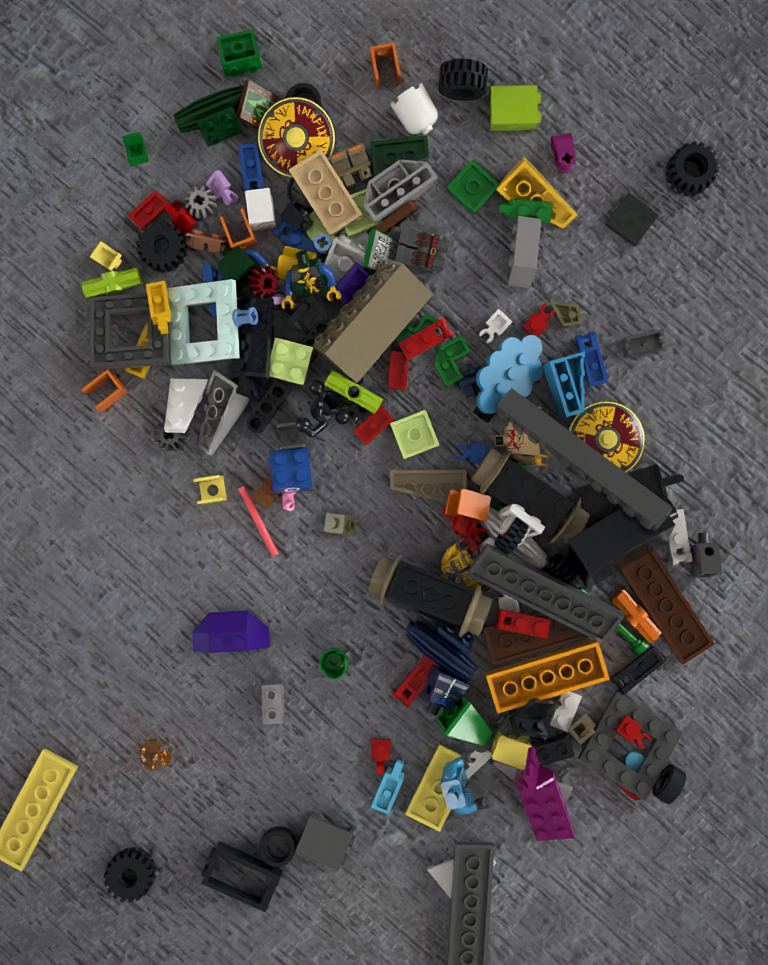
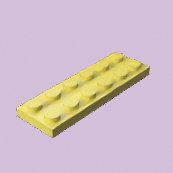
(34, 808)

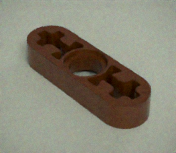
(397, 217)

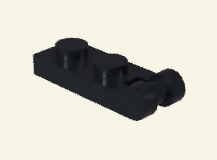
(637, 670)

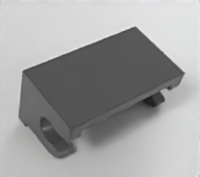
(643, 343)

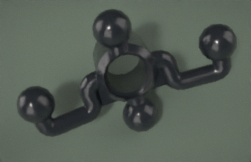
(321, 413)

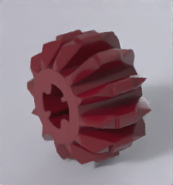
(263, 281)

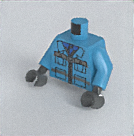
(456, 786)

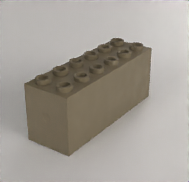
(372, 319)

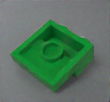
(239, 53)

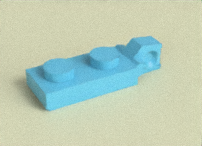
(388, 788)

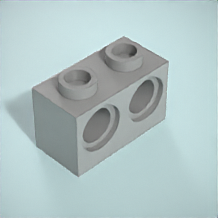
(273, 702)

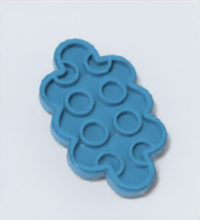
(510, 367)

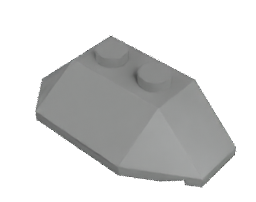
(396, 187)

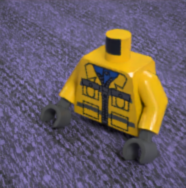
(456, 565)

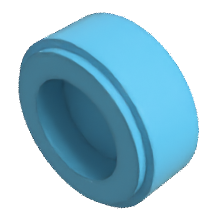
(633, 760)

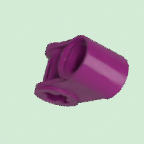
(563, 149)

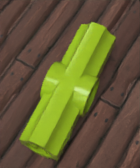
(112, 283)
(342, 384)

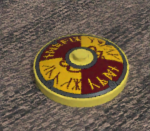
(293, 132)
(611, 432)

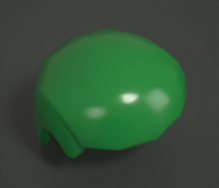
(334, 663)

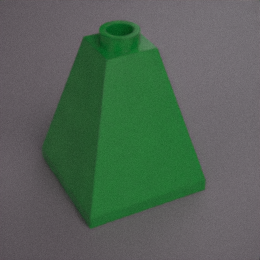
(464, 723)

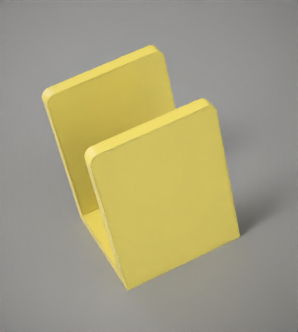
(205, 482)
(510, 750)

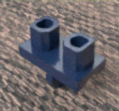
(467, 385)

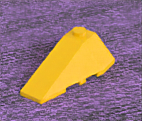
(527, 183)

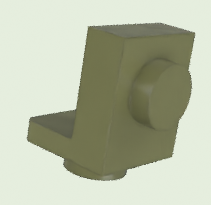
(339, 524)

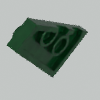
(390, 151)

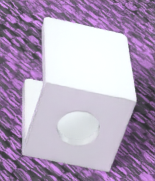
(260, 209)

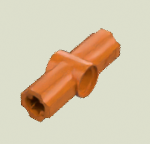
(635, 616)

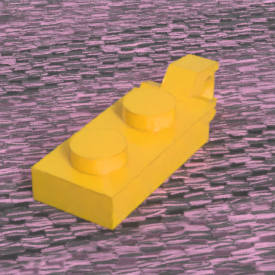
(159, 305)

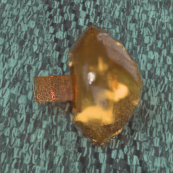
(152, 757)

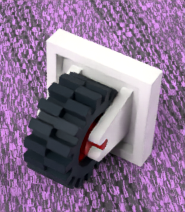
(516, 527)

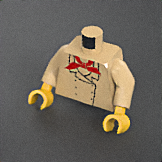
(522, 448)

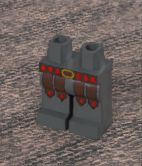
(419, 250)

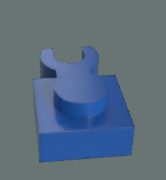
(476, 452)

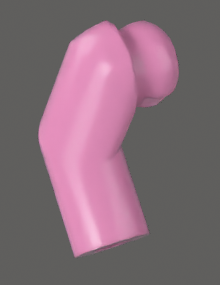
(288, 501)

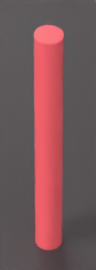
(258, 521)

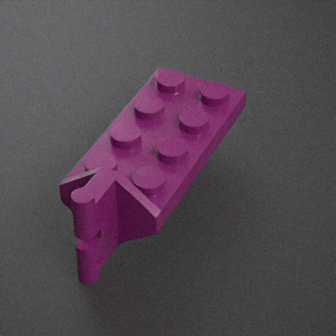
(543, 801)

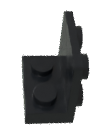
(528, 720)

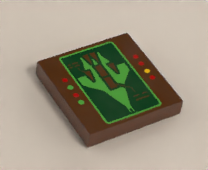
(254, 104)

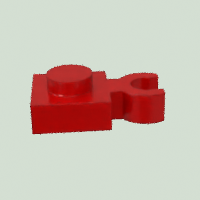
(536, 323)
(467, 526)
(630, 731)

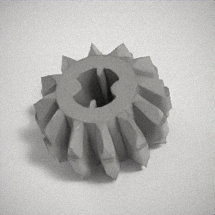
(207, 200)

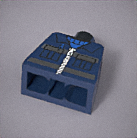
(443, 690)

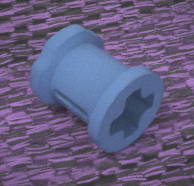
(319, 238)
(245, 316)

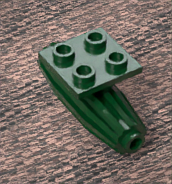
(212, 115)

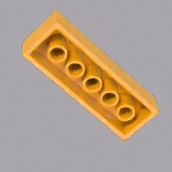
(546, 675)

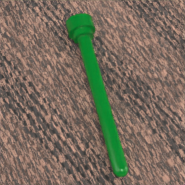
(638, 644)

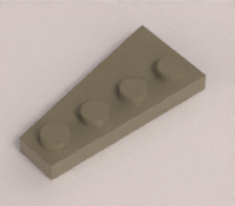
(428, 483)

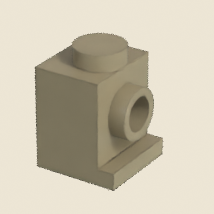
(582, 728)

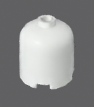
(416, 110)

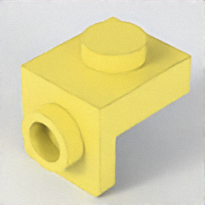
(106, 256)

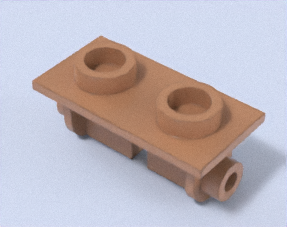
(199, 239)

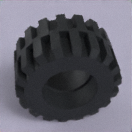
(463, 79)
(699, 155)

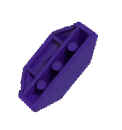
(230, 633)

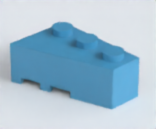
(566, 384)

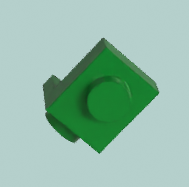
(135, 149)

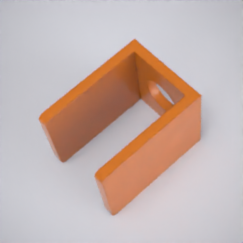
(391, 51)
(250, 242)
(99, 381)
(468, 504)

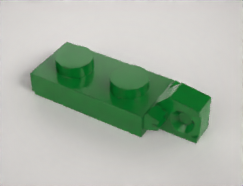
(527, 208)

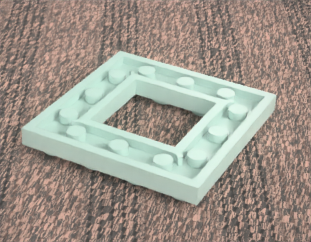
(227, 345)

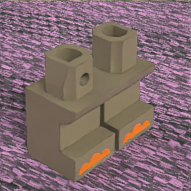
(359, 163)

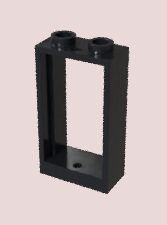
(249, 861)

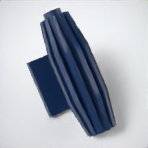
(444, 647)

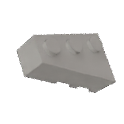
(524, 251)

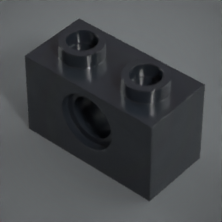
(553, 749)

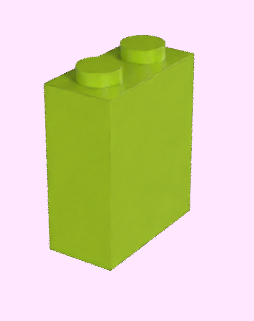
(514, 108)

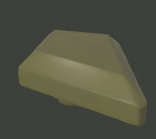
(567, 313)

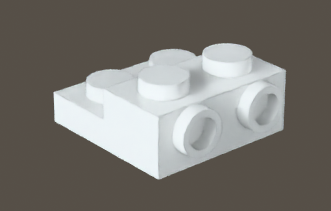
(344, 255)

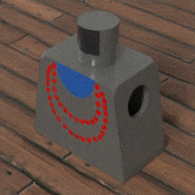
(705, 557)

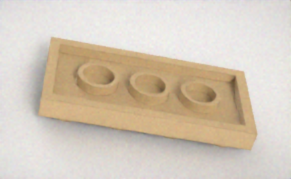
(325, 192)

